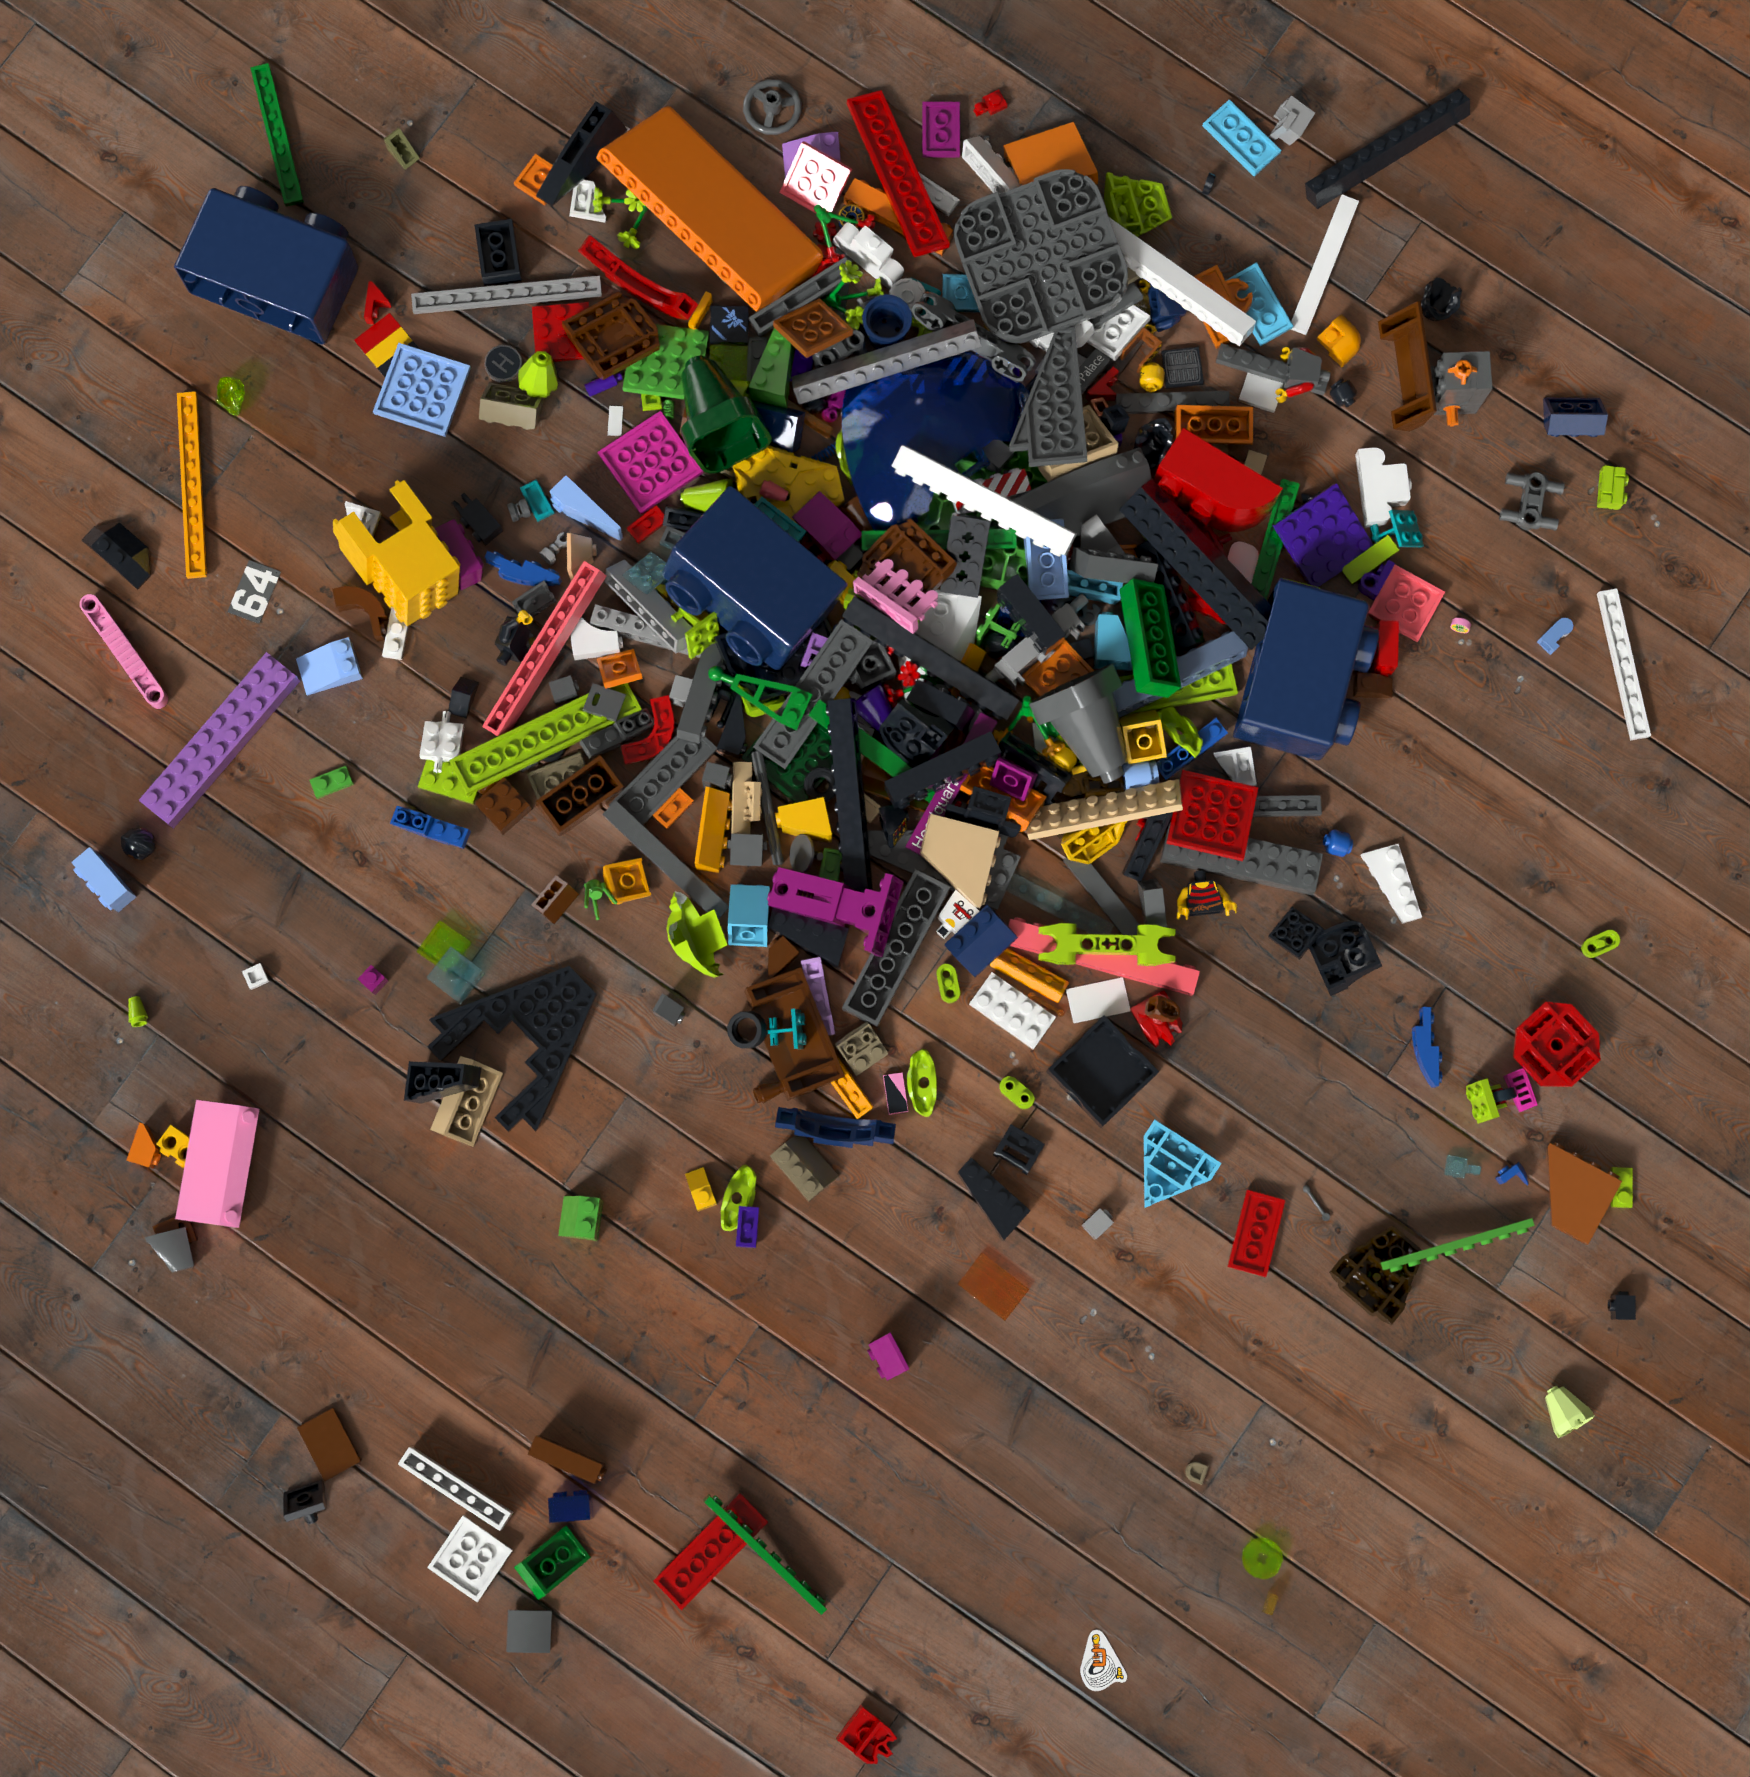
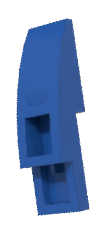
(529, 574)
(1180, 757)
(430, 827)
(1427, 1055)

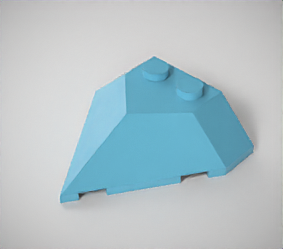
(1173, 1164)

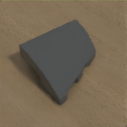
(172, 1249)

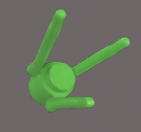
(594, 890)

